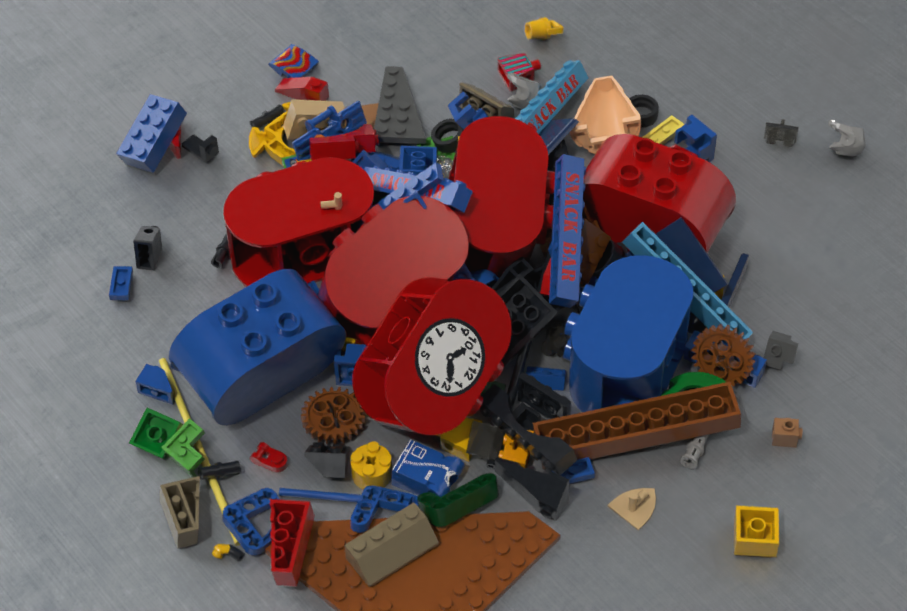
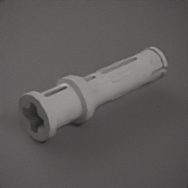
(693, 454)

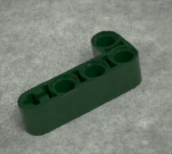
(460, 501)

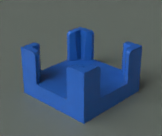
(468, 114)

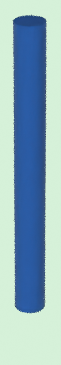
(319, 495)

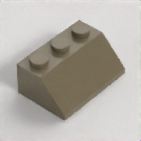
(480, 99)

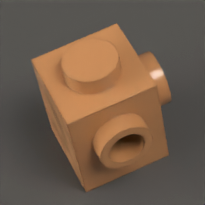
(786, 432)

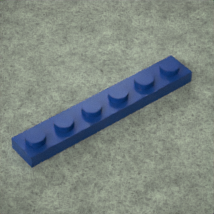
(422, 182)

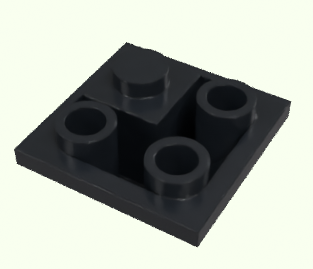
(329, 460)

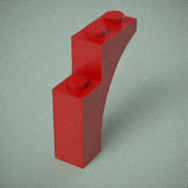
(344, 145)

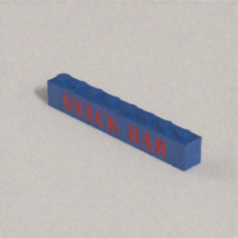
(450, 193)
(566, 231)

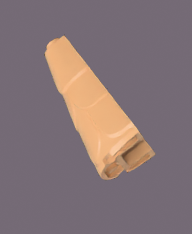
(604, 114)

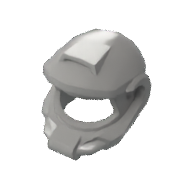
(525, 92)
(851, 141)

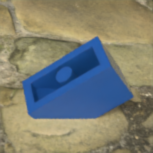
(154, 384)

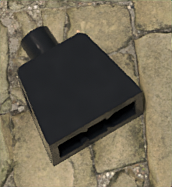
(147, 240)

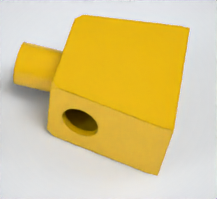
(456, 440)

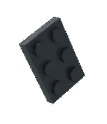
(542, 398)

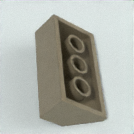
(391, 545)

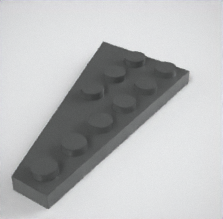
(396, 112)

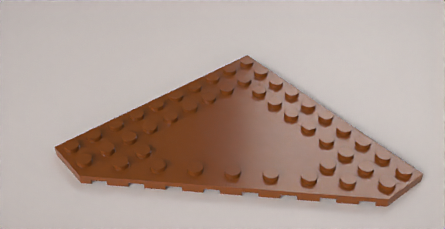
(466, 572)

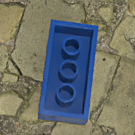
(151, 133)

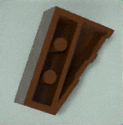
(592, 249)

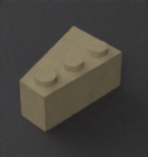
(181, 509)

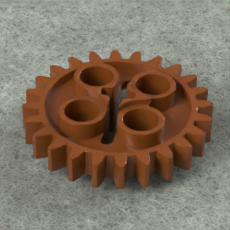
(736, 347)
(321, 423)

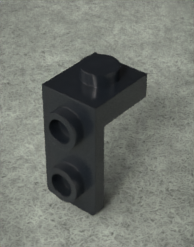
(202, 149)

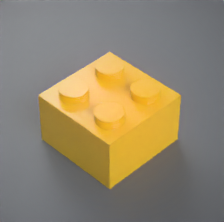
(756, 531)

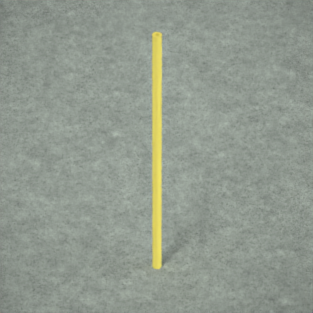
(198, 445)

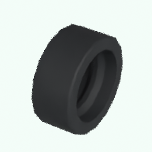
(647, 102)
(442, 128)

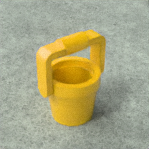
(542, 28)

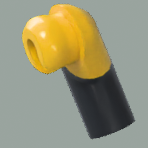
(220, 549)

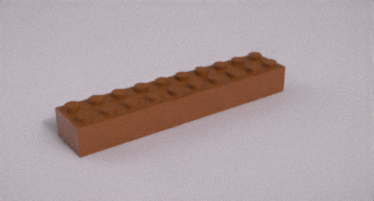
(646, 422)

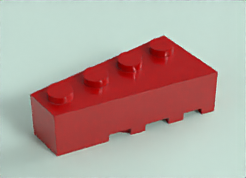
(289, 537)

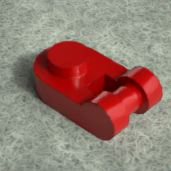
(275, 461)

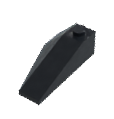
(542, 490)

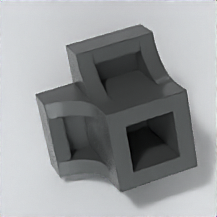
(780, 350)

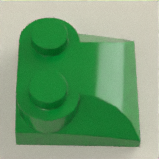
(154, 432)

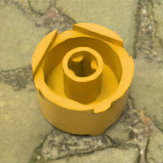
(371, 465)

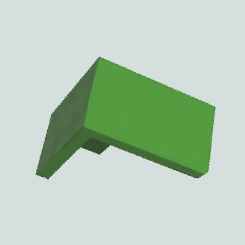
(180, 447)

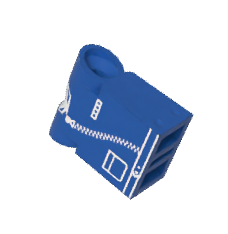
(425, 470)

